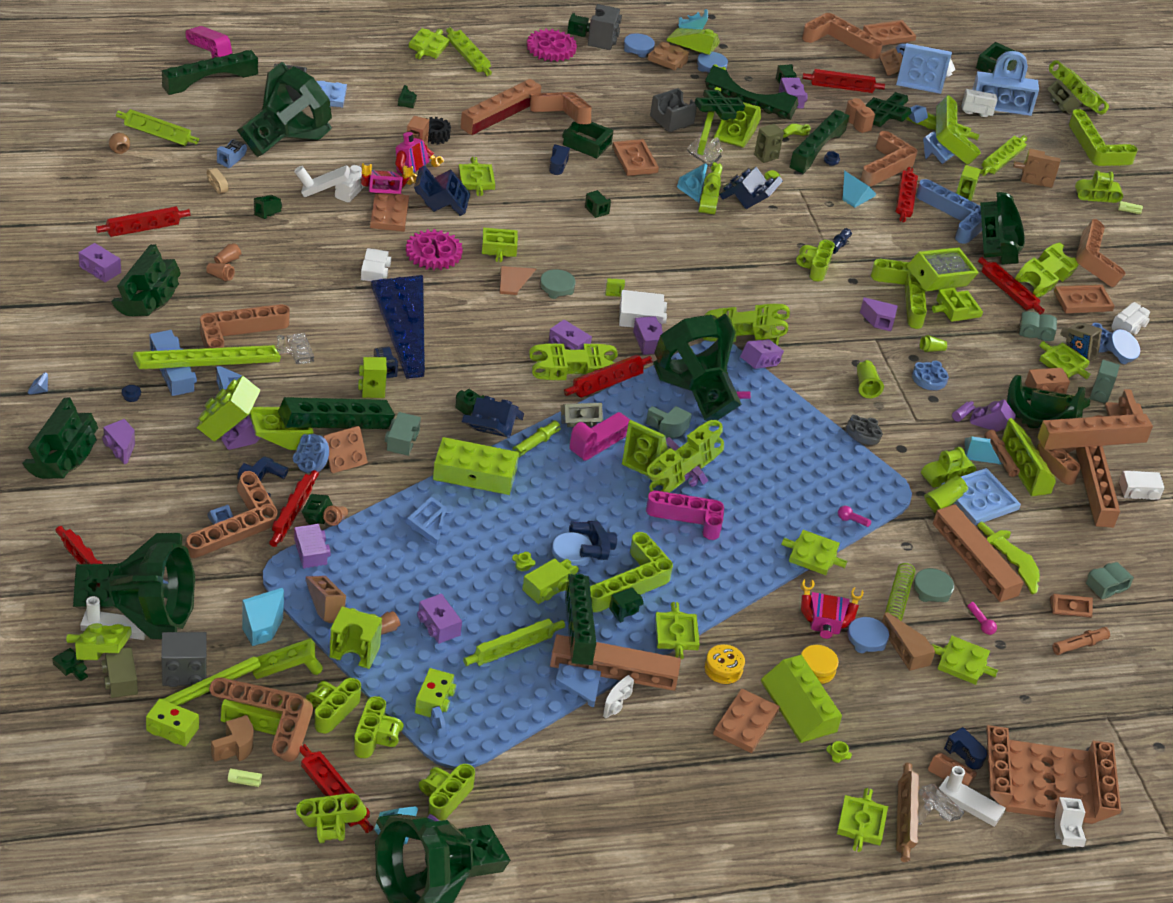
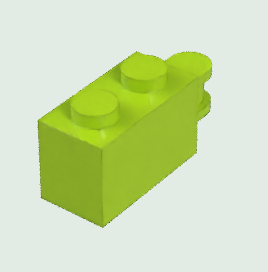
(548, 580)

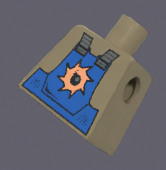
(1083, 339)

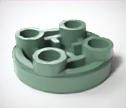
(557, 283)
(933, 585)

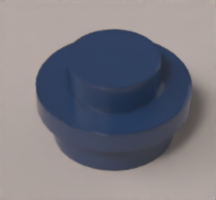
(832, 158)
(131, 393)

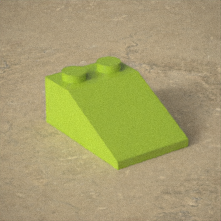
(741, 129)
(270, 427)
(642, 447)

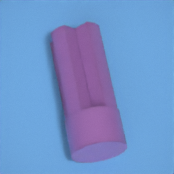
(963, 411)

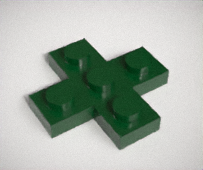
(715, 101)
(889, 109)

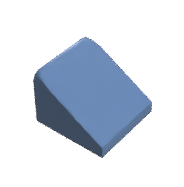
(918, 113)
(220, 514)

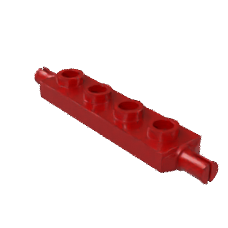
(843, 81)
(906, 194)
(143, 221)
(1010, 286)
(608, 376)
(292, 509)
(76, 548)
(329, 780)

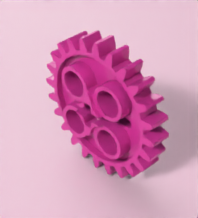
(551, 45)
(445, 247)

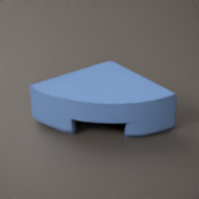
(438, 722)

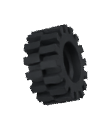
(438, 130)

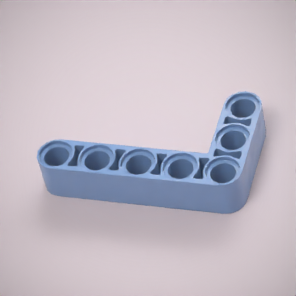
(953, 205)

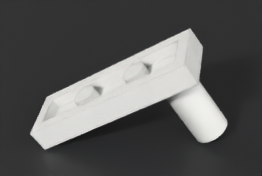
(320, 183)
(94, 615)
(970, 799)

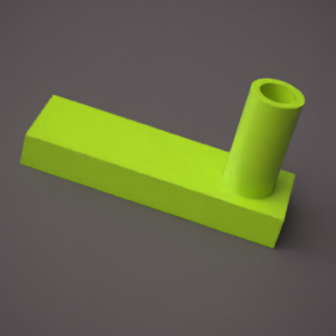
(289, 657)
(261, 719)

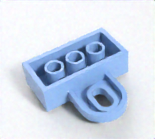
(1012, 89)

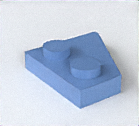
(428, 519)
(579, 681)

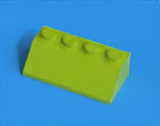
(1033, 469)
(802, 699)

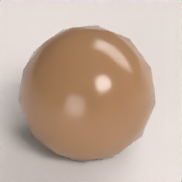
(119, 143)

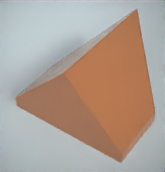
(513, 279)

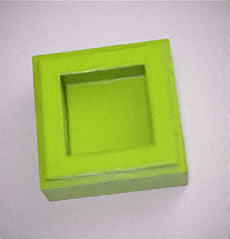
(614, 287)

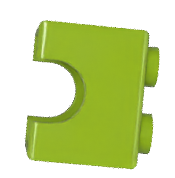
(356, 633)

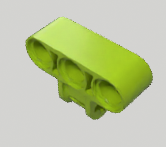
(1100, 188)
(710, 193)
(816, 259)
(948, 466)
(334, 703)
(375, 728)
(447, 789)
(332, 824)

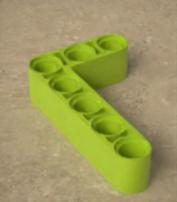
(949, 136)
(1095, 147)
(898, 273)
(652, 573)

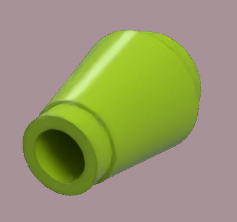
(932, 344)

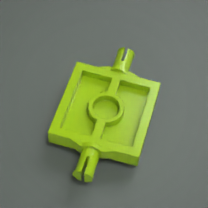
(429, 43)
(477, 176)
(1066, 358)
(814, 552)
(677, 631)
(964, 660)
(862, 820)

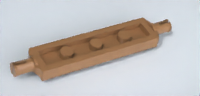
(907, 812)

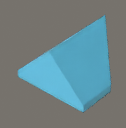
(695, 21)
(693, 182)
(855, 191)
(980, 450)

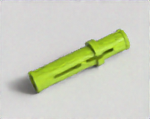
(541, 435)

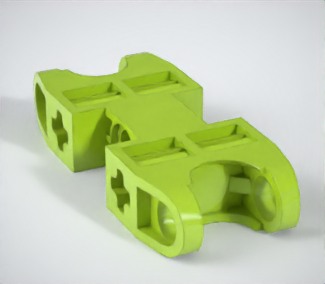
(1078, 87)
(1047, 270)
(755, 321)
(570, 361)
(698, 451)

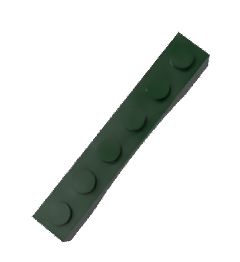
(180, 78)
(779, 104)
(807, 151)

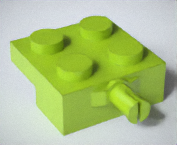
(499, 243)
(957, 305)
(99, 640)

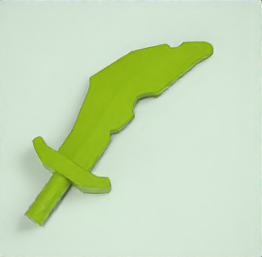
(1027, 567)

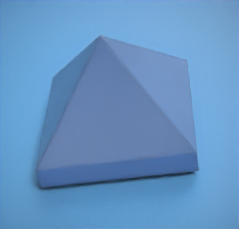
(39, 384)

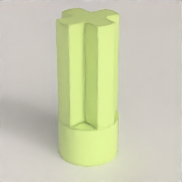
(1129, 207)
(244, 777)

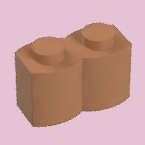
(860, 115)

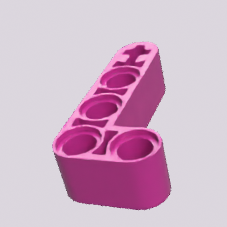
(210, 40)
(588, 441)
(688, 509)

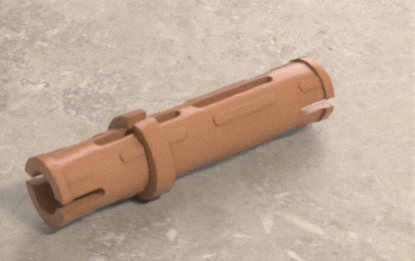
(1003, 455)
(1088, 638)

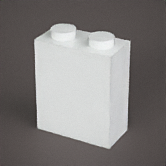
(641, 304)

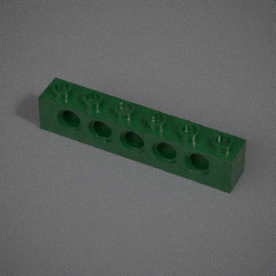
(335, 413)
(580, 619)

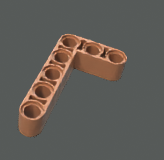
(844, 32)
(562, 101)
(898, 158)
(1092, 260)
(241, 321)
(1061, 463)
(237, 523)
(270, 701)

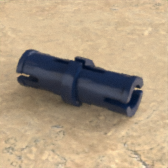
(841, 239)

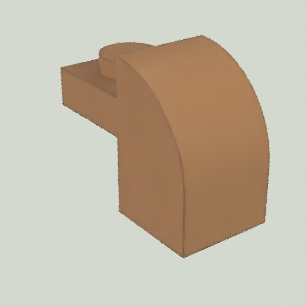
(237, 740)

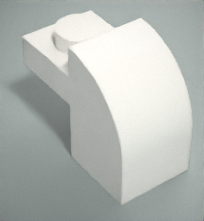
(1069, 822)

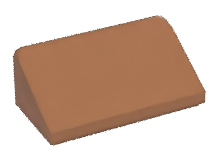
(1071, 605)
(942, 766)

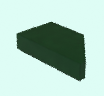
(407, 98)

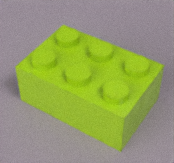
(228, 408)

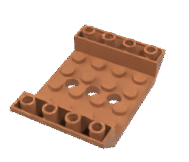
(1019, 776)

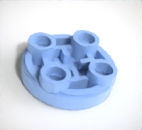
(568, 547)

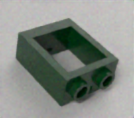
(994, 51)
(584, 145)

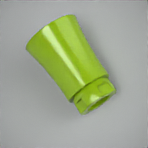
(869, 380)
(946, 494)

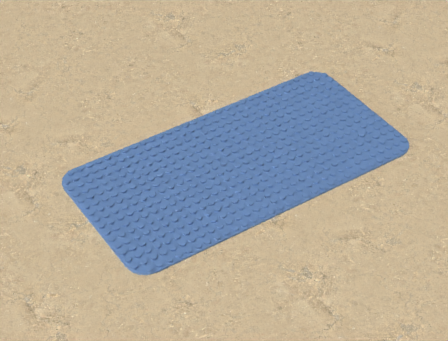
(777, 475)

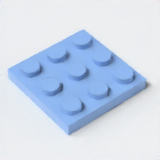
(923, 68)
(985, 498)

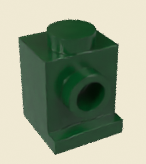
(578, 25)
(785, 71)
(597, 204)
(267, 206)
(466, 401)
(313, 511)
(625, 603)

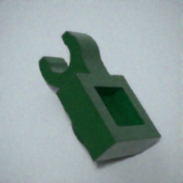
(68, 663)

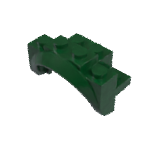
(1002, 229)
(155, 277)
(1044, 403)
(67, 433)

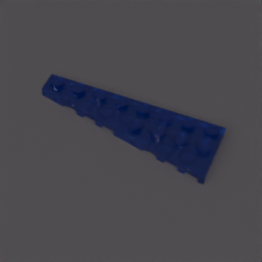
(403, 312)

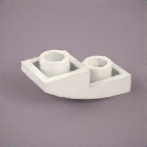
(620, 691)

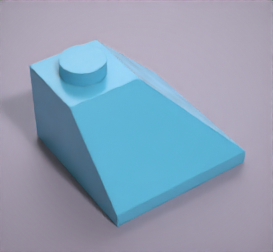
(262, 616)

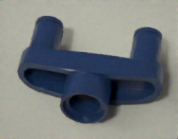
(262, 467)
(601, 540)

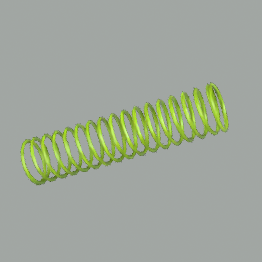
(893, 587)

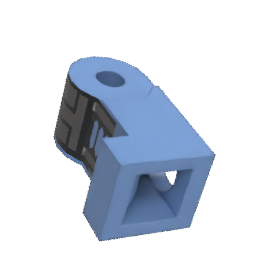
(232, 152)

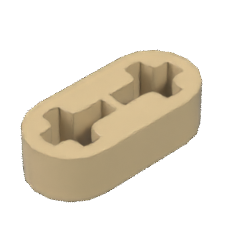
(217, 180)

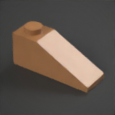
(326, 597)
(908, 643)

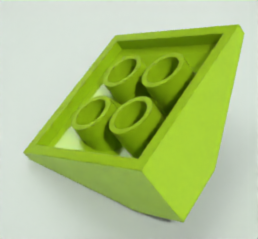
(695, 39)

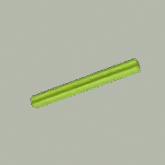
(203, 686)

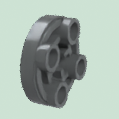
(864, 430)

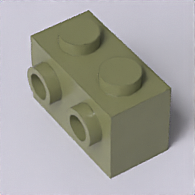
(1063, 96)
(768, 143)
(581, 412)
(121, 673)

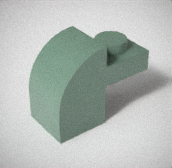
(669, 424)

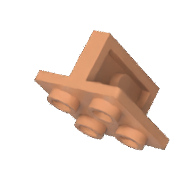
(1125, 406)
(345, 449)

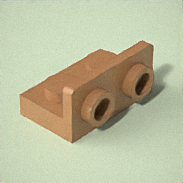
(891, 61)

